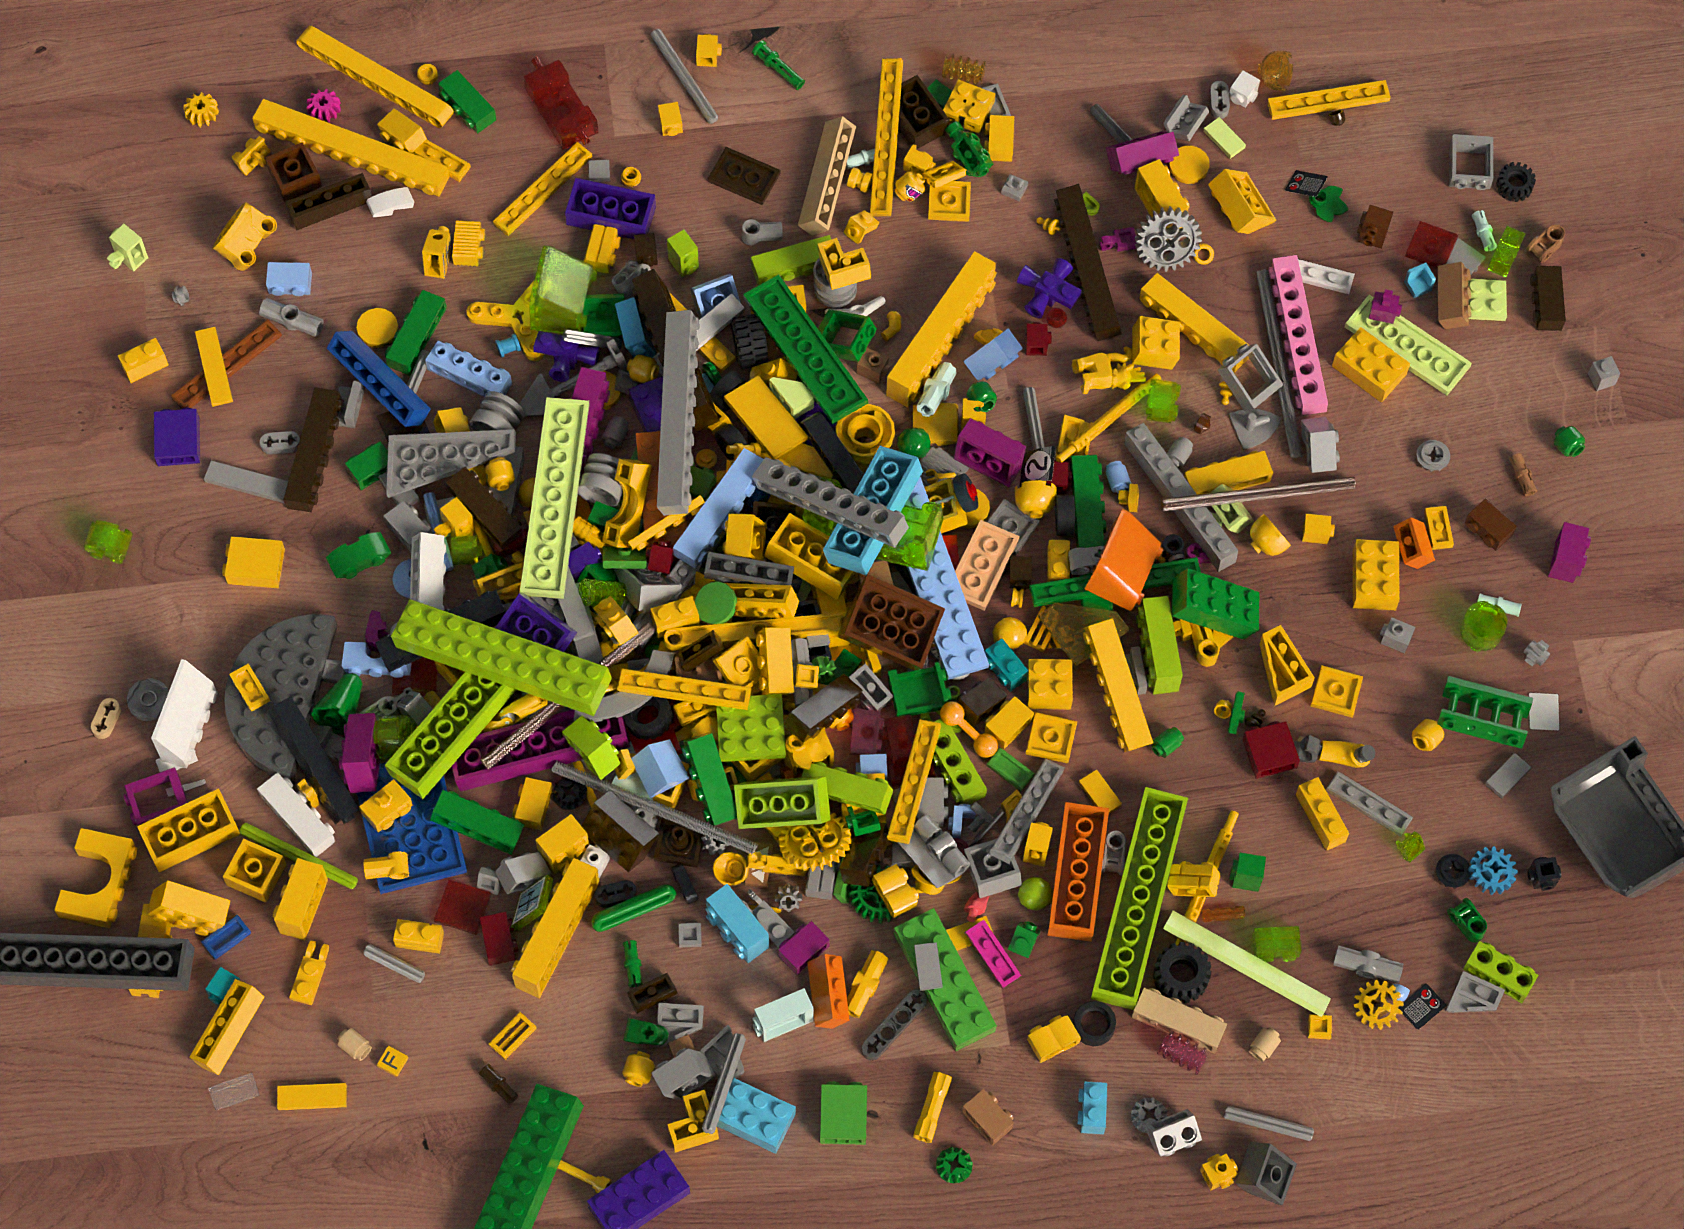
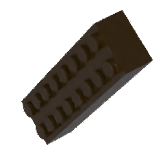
(654, 304)

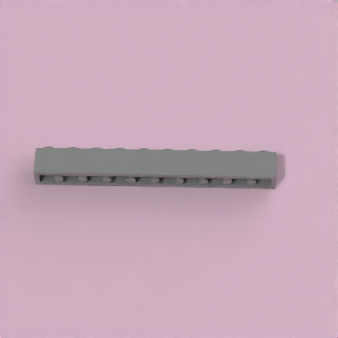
(677, 412)

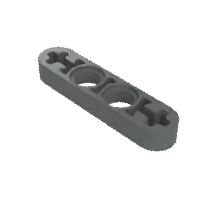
(892, 1023)

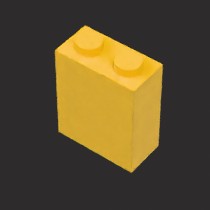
(254, 562)

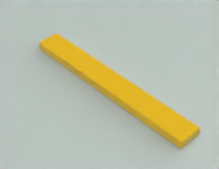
(886, 137)

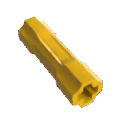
(931, 1110)

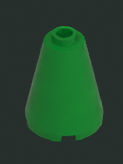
(339, 703)

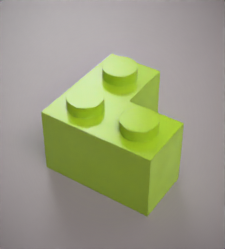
(592, 746)

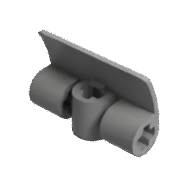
(935, 852)

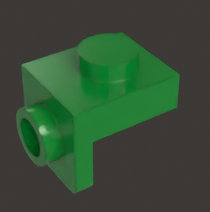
(489, 565)
(862, 822)
(1024, 938)

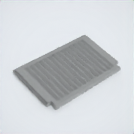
(942, 463)

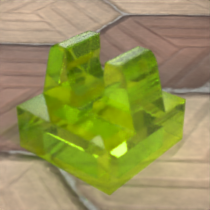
(1411, 846)

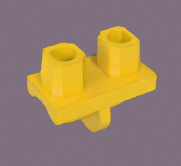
(252, 156)

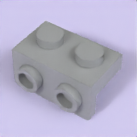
(1185, 118)

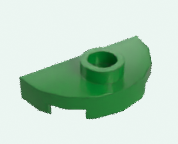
(1237, 713)

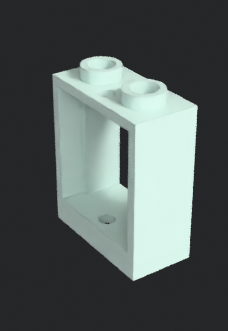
(783, 1015)

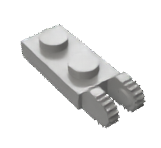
(770, 920)

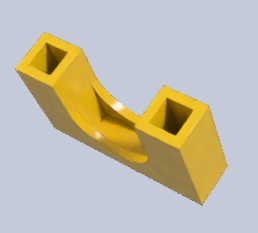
(100, 907)

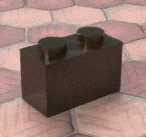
(981, 701)

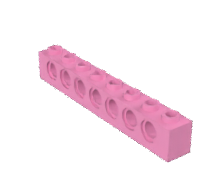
(1289, 268)

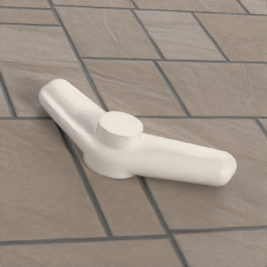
(864, 309)

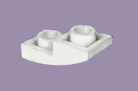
(386, 202)

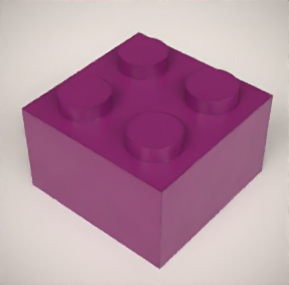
(1569, 552)

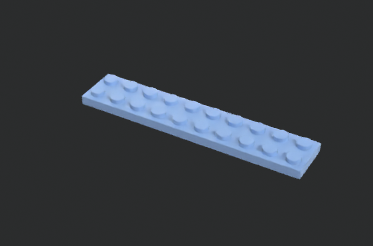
(956, 634)

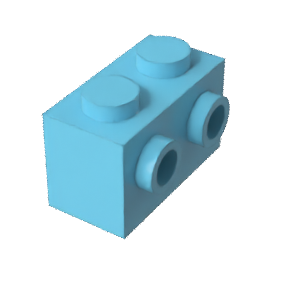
(1094, 1106)

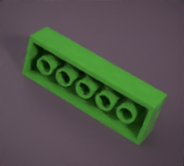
(958, 1001)

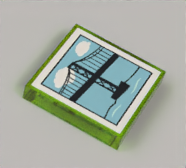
(532, 902)

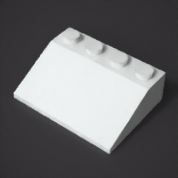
(184, 715)

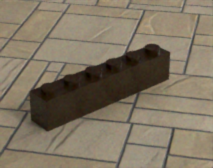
(313, 450)

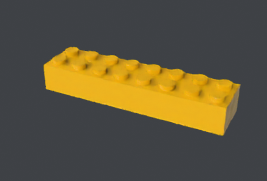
(941, 329)

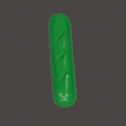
(633, 907)

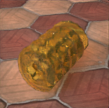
(963, 69)

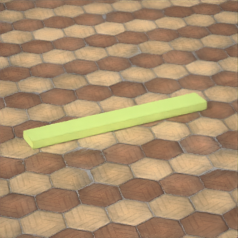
(1247, 963)

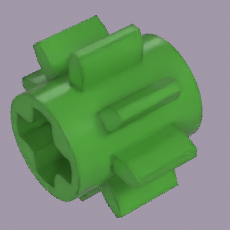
(826, 668)

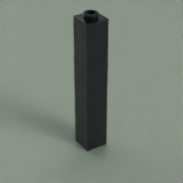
(313, 761)

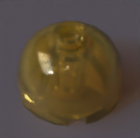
(1276, 70)

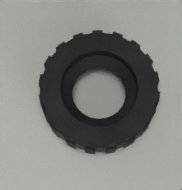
(654, 728)

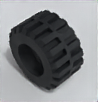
(749, 341)
(1183, 955)

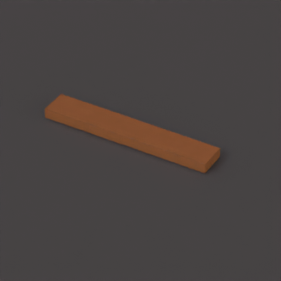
(233, 359)

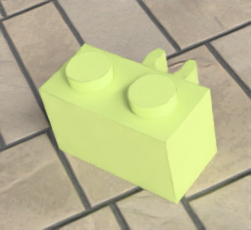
(127, 248)
(1232, 515)

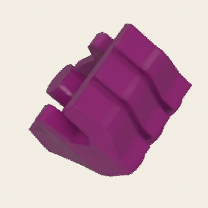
(375, 630)

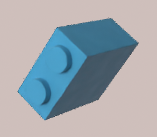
(633, 328)

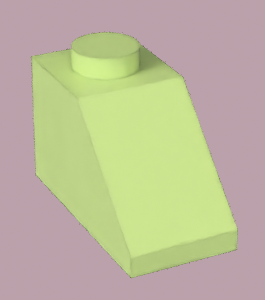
(792, 395)

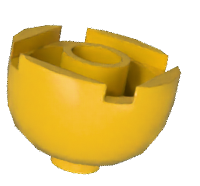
(1035, 498)
(1267, 537)

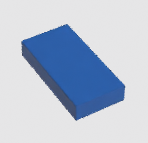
(226, 937)

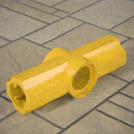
(866, 983)

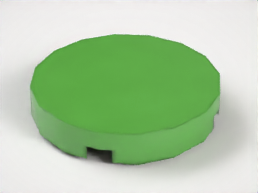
(716, 603)

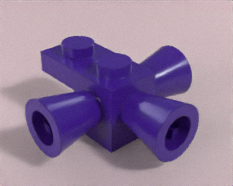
(1049, 287)
(565, 354)

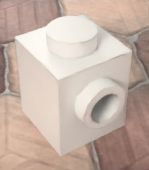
(1244, 89)

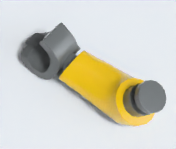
(1337, 752)

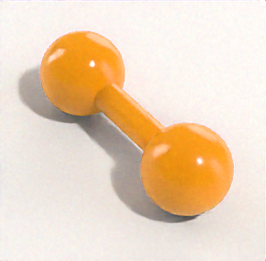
(984, 744)

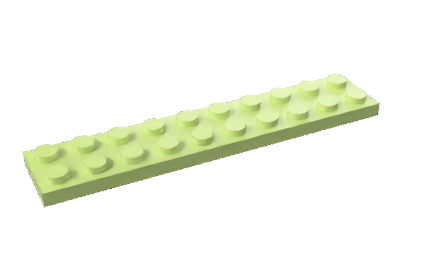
(554, 498)

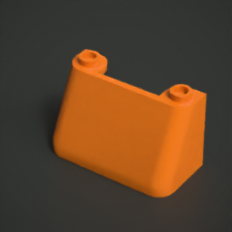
(1125, 562)

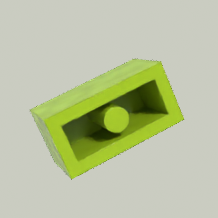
(683, 253)

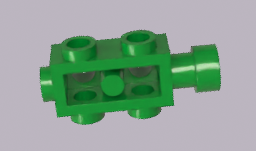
(969, 151)

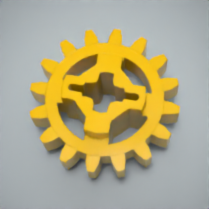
(1375, 1014)

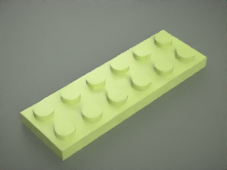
(1426, 355)

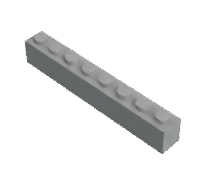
(1172, 484)

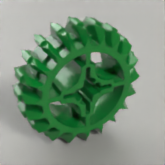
(869, 894)

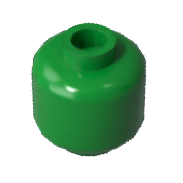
(982, 392)
(1569, 441)

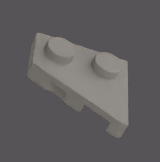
(1474, 995)
(680, 1019)

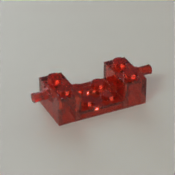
(551, 88)

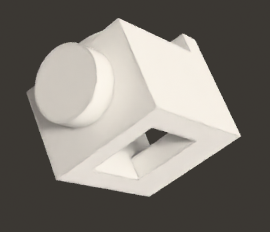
(597, 852)

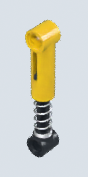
(1201, 636)

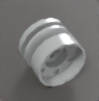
(831, 298)
(497, 413)
(599, 480)

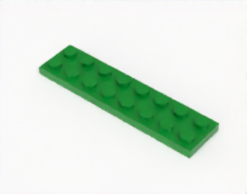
(805, 349)

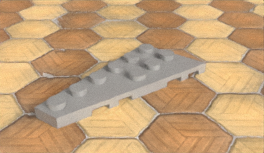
(433, 456)

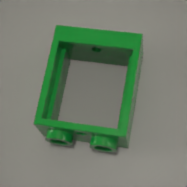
(835, 320)

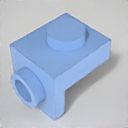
(955, 822)

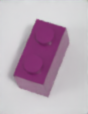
(803, 947)

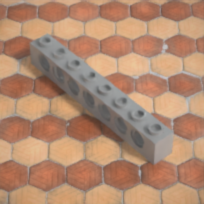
(830, 501)

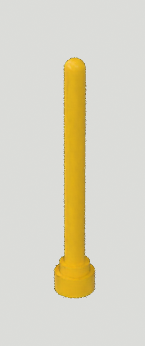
(598, 1183)

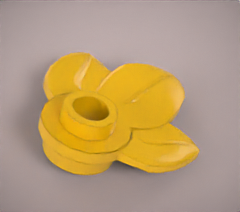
(807, 752)

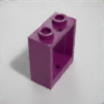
(150, 782)

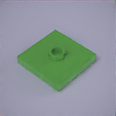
(623, 558)

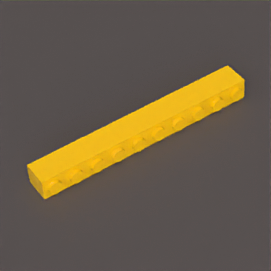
(351, 148)

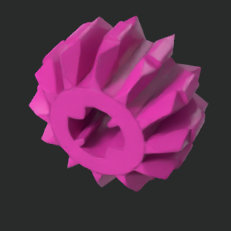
(323, 105)

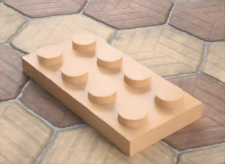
(984, 563)

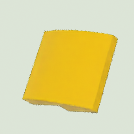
(941, 426)

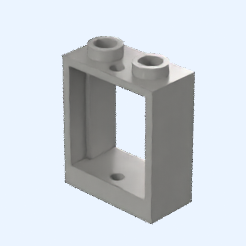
(1471, 144)
(1271, 379)

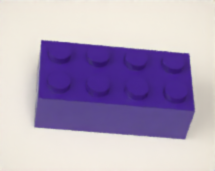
(610, 206)
(639, 1194)

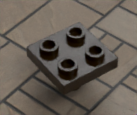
(678, 844)

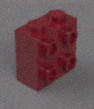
(1270, 749)

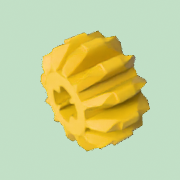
(201, 109)

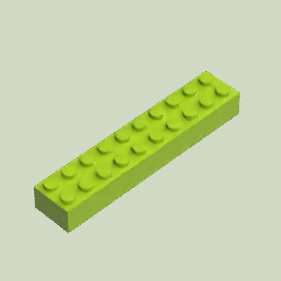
(501, 657)
(1139, 899)

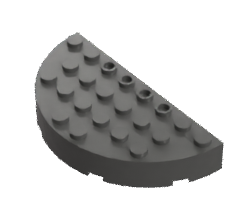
(288, 664)

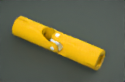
(522, 708)

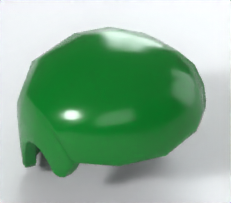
(914, 442)

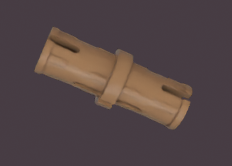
(1523, 474)

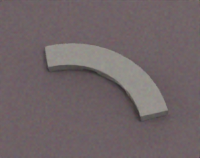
(624, 703)

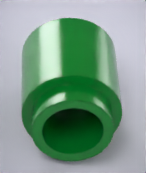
(1167, 742)

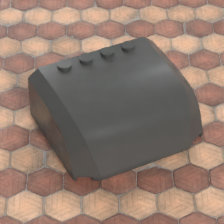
(1622, 821)

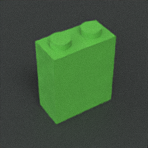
(843, 1113)

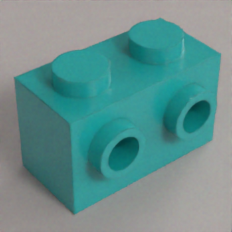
(1006, 665)

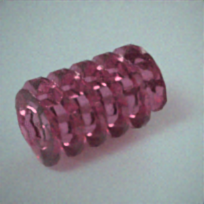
(1183, 1052)

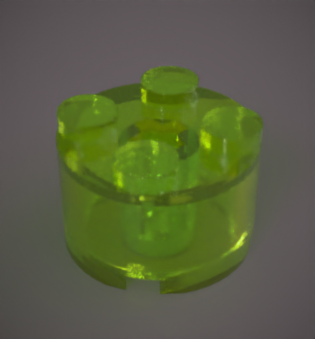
(1162, 400)
(107, 541)
(1483, 626)
(391, 733)

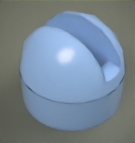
(1403, 991)

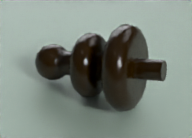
(1255, 719)

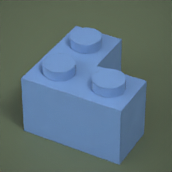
(996, 353)

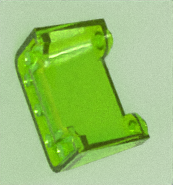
(560, 291)

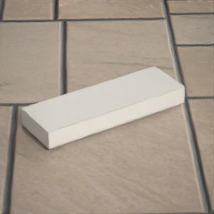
(1326, 277)

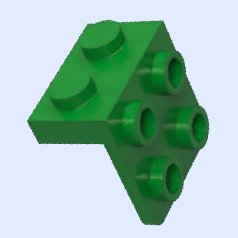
(602, 314)

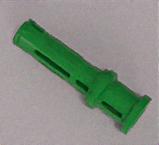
(773, 57)

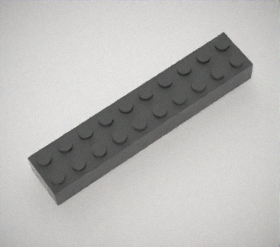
(95, 961)

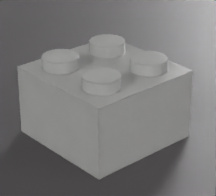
(990, 873)
(683, 1073)

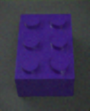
(647, 404)
(535, 623)

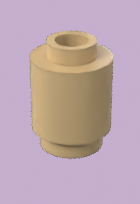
(354, 1044)
(1264, 1044)

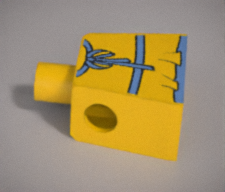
(437, 243)

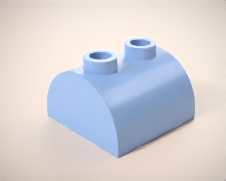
(713, 292)

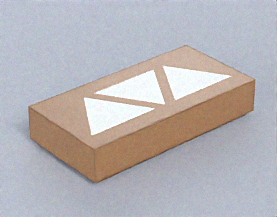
(756, 877)

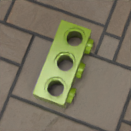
(1489, 972)

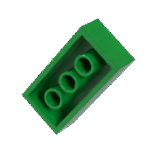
(1215, 604)

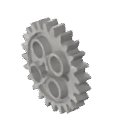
(1156, 227)

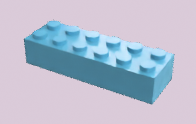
(887, 482)

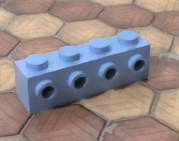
(467, 370)

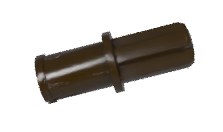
(498, 1084)

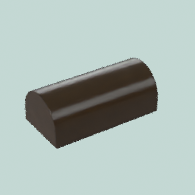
(700, 651)
(652, 993)

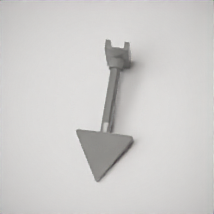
(535, 398)

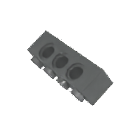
(746, 571)

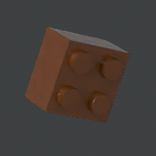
(293, 172)

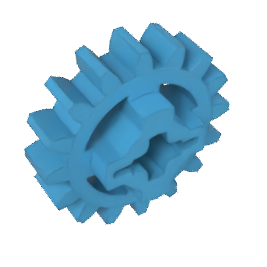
(1492, 870)

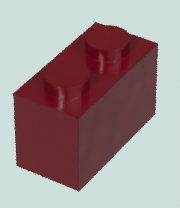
(497, 938)

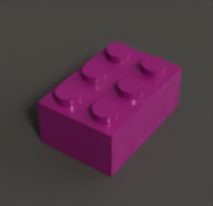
(1141, 151)
(989, 452)
(359, 753)

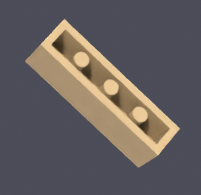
(1187, 1021)

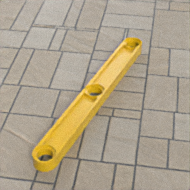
(733, 632)

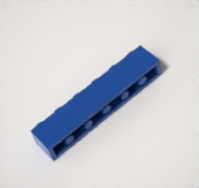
(378, 378)

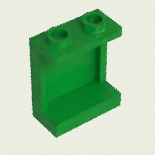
(918, 690)

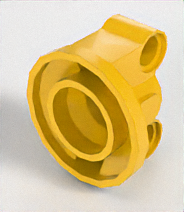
(243, 235)
(868, 422)

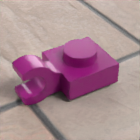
(1122, 238)

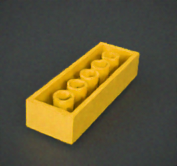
(555, 927)

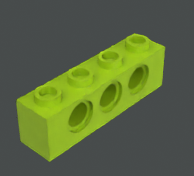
(962, 793)

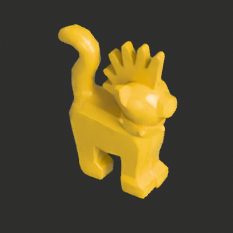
(1102, 374)

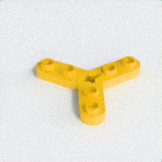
(504, 315)

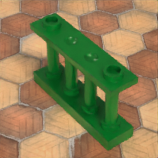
(1489, 698)

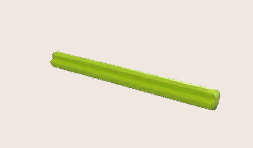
(293, 853)

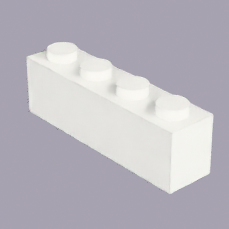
(428, 569)
(296, 815)

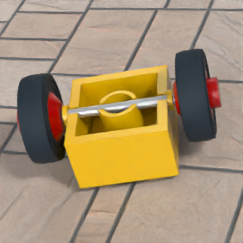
(956, 499)

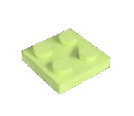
(1488, 299)

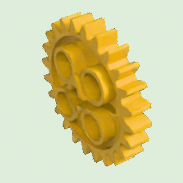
(802, 849)

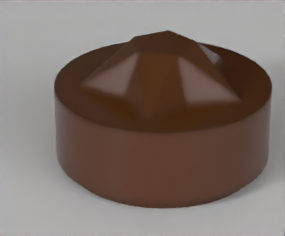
(1202, 424)

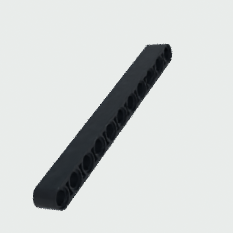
(839, 463)

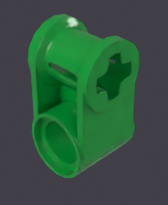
(1466, 916)
(645, 1033)

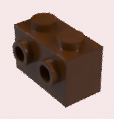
(1374, 226)
(1490, 524)

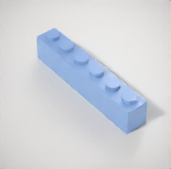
(711, 518)

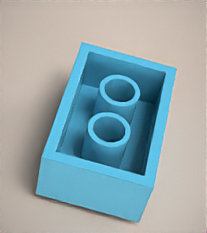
(736, 924)
(756, 1116)

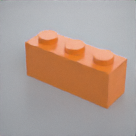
(828, 991)

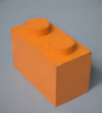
(1414, 543)

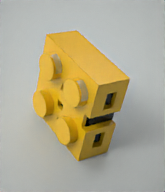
(969, 105)

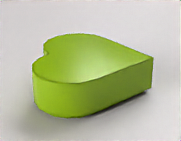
(1091, 204)

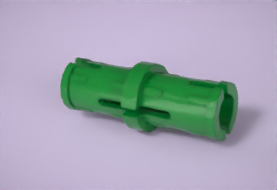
(632, 963)

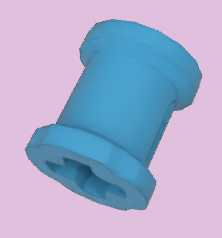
(507, 345)

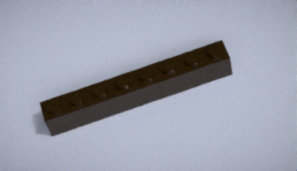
(1088, 262)

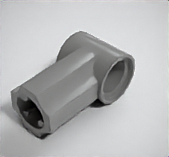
(762, 231)

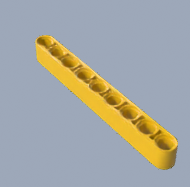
(375, 76)

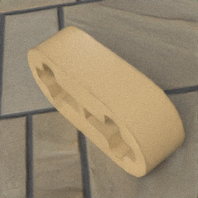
(101, 716)

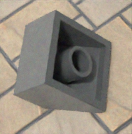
(1266, 1172)

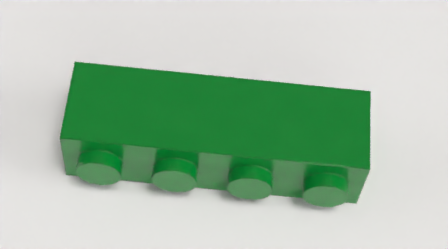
(415, 332)
(710, 779)
(477, 821)

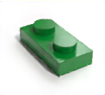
(845, 664)

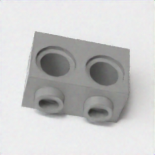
(1173, 1127)

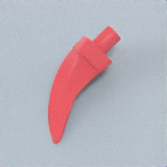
(975, 906)

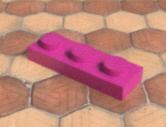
(993, 954)

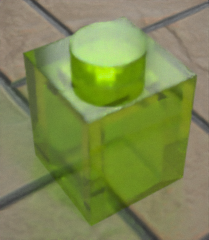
(465, 550)

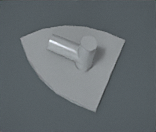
(1254, 426)

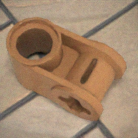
(1544, 245)

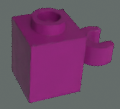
(1385, 307)

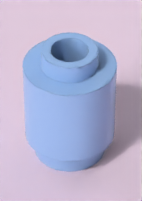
(1117, 476)

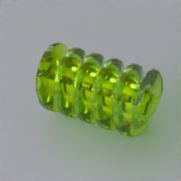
(594, 591)

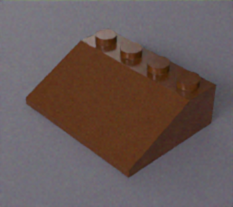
(891, 623)

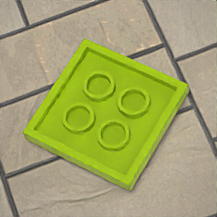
(752, 732)

